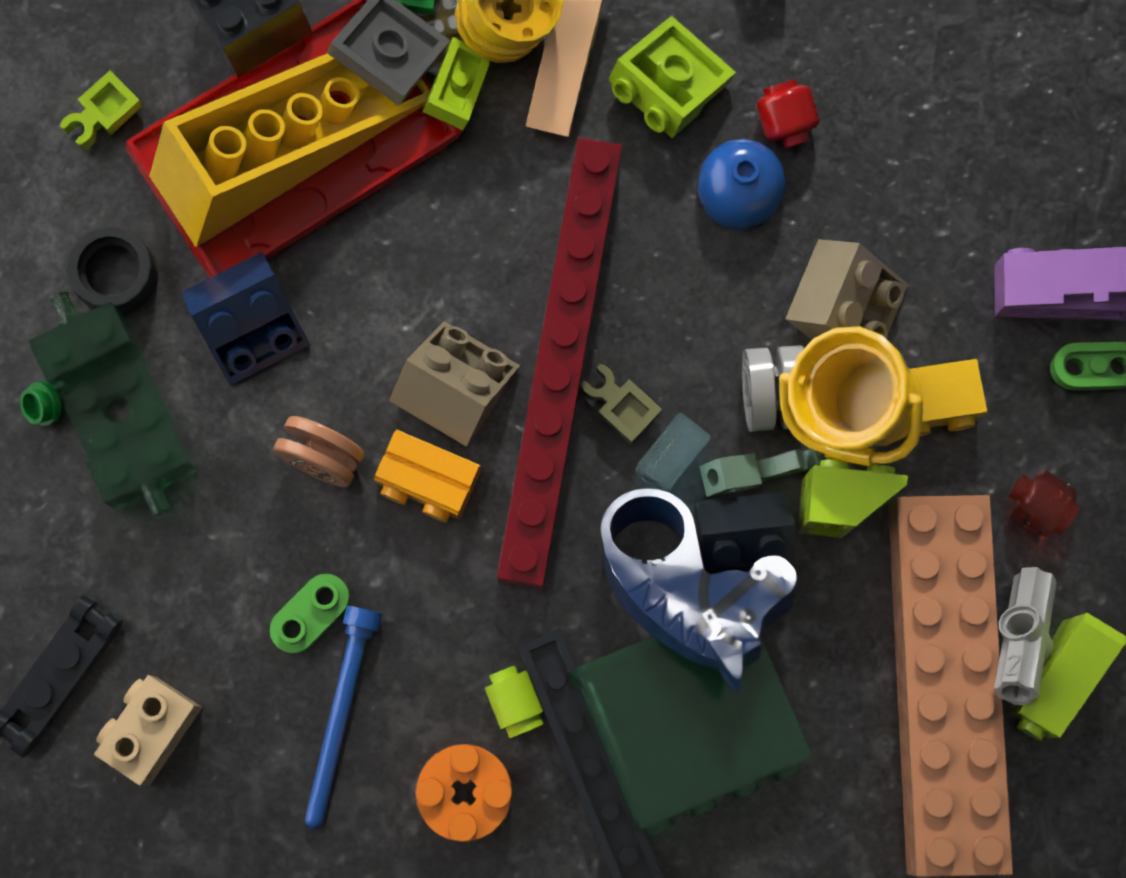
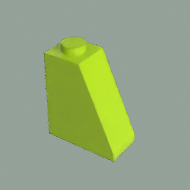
(1077, 663)

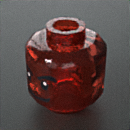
(1043, 503)

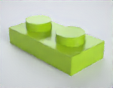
(456, 85)

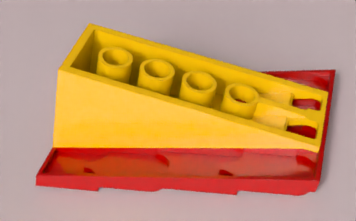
(282, 150)

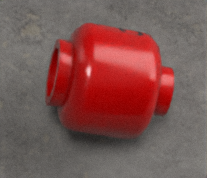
(788, 113)

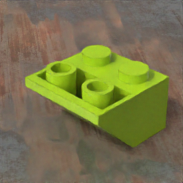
(842, 498)

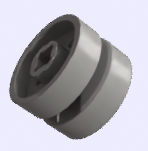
(761, 385)

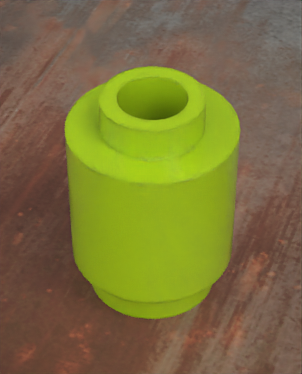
(514, 701)

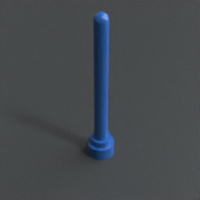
(360, 627)

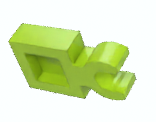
(106, 106)

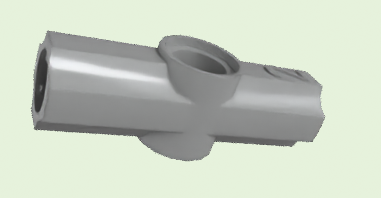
(1025, 636)

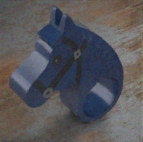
(679, 603)

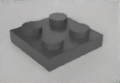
(388, 47)

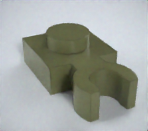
(625, 408)

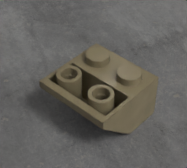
(845, 289)
(453, 382)

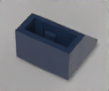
(245, 318)

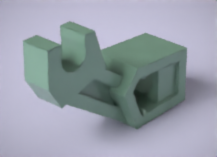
(745, 473)

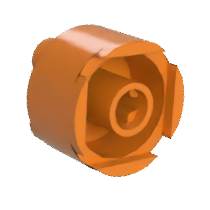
(436, 792)

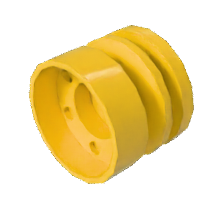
(502, 39)

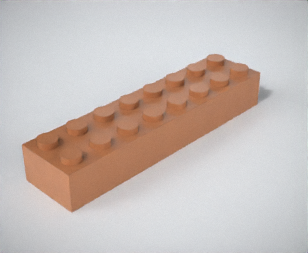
(946, 687)

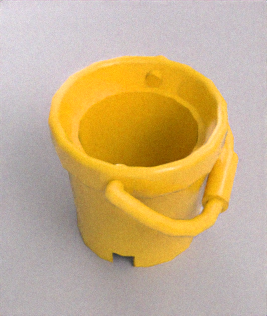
(851, 395)

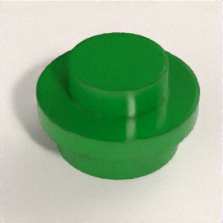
(41, 404)

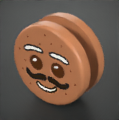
(325, 453)

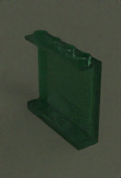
(683, 731)

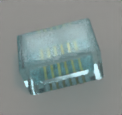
(673, 453)

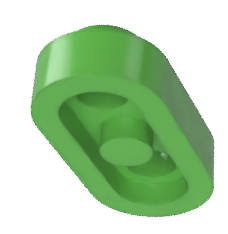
(1093, 364)
(310, 614)

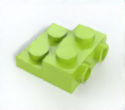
(669, 77)

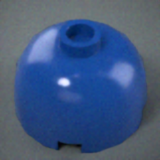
(741, 184)

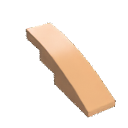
(564, 67)

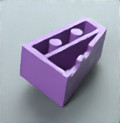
(1061, 284)

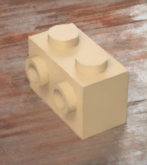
(146, 729)

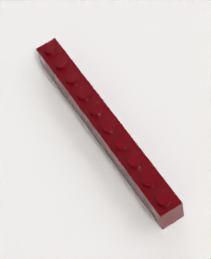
(559, 365)

